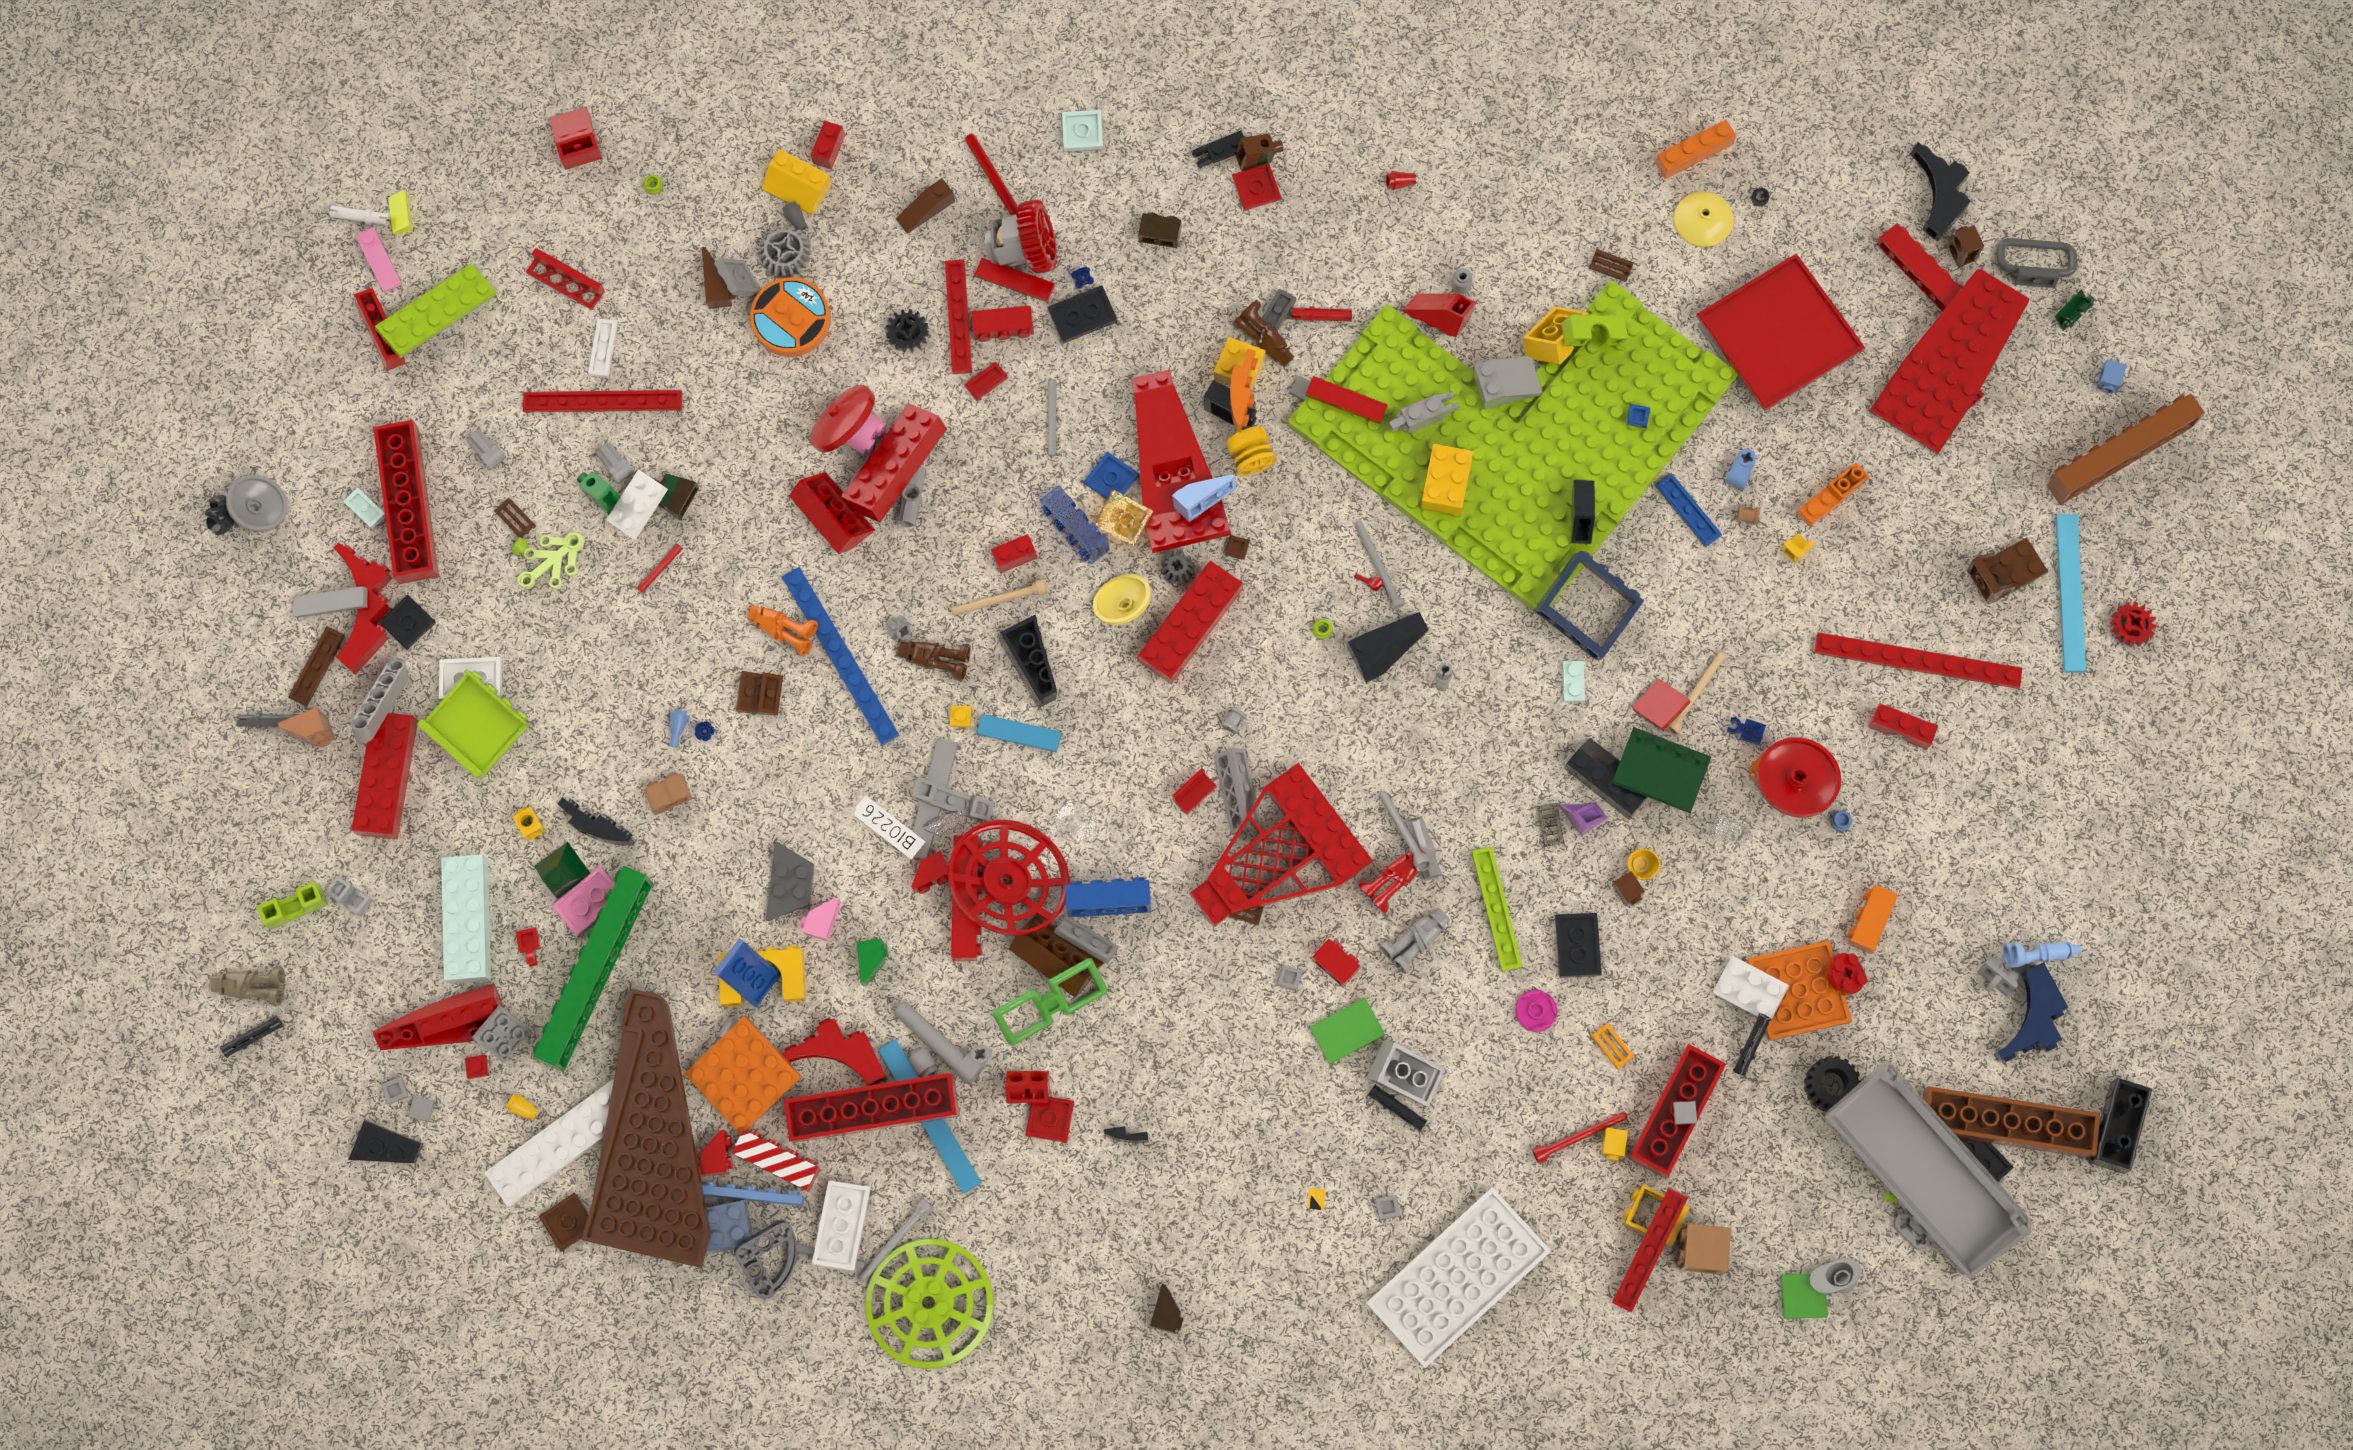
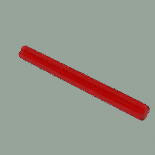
(991, 173)

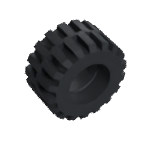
(1813, 1081)

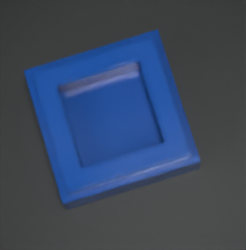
(1638, 416)

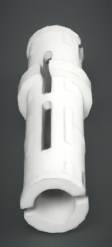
(367, 216)

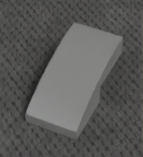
(348, 896)

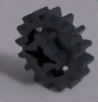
(898, 332)

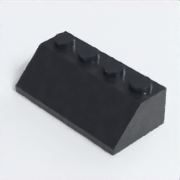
(1596, 770)

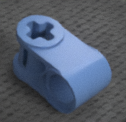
(1740, 471)

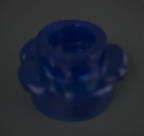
(704, 726)

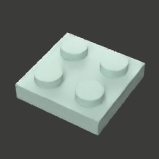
(1082, 130)

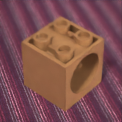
(1704, 1249)

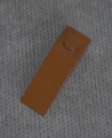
(926, 205)
(715, 287)

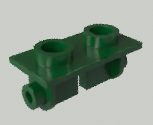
(2072, 310)

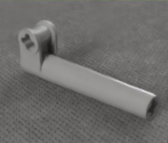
(966, 1067)

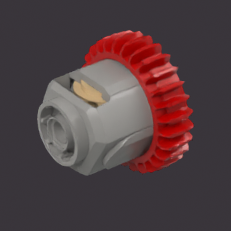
(1023, 239)

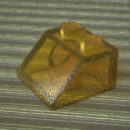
(1123, 517)

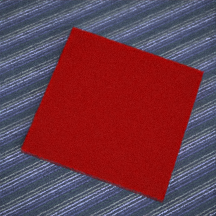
(1780, 332)

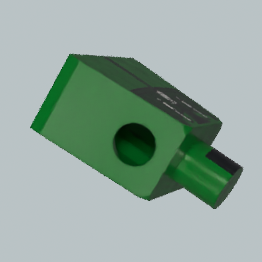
(598, 491)

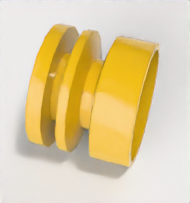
(1251, 451)

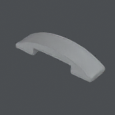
(951, 800)

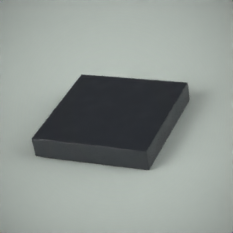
(407, 622)

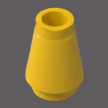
(520, 1106)

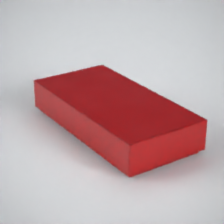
(986, 381)

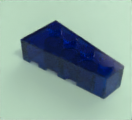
(1074, 525)

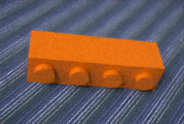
(1695, 149)

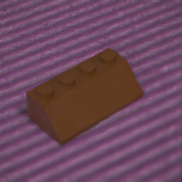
(1053, 955)

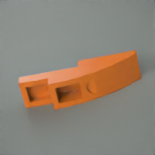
(1240, 390)
(1833, 495)

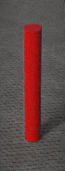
(659, 568)

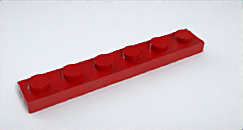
(958, 316)
(1650, 1249)

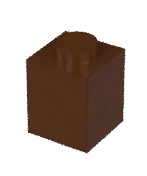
(1629, 889)

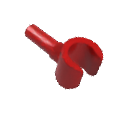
(1375, 584)

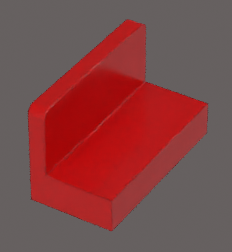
(1194, 791)

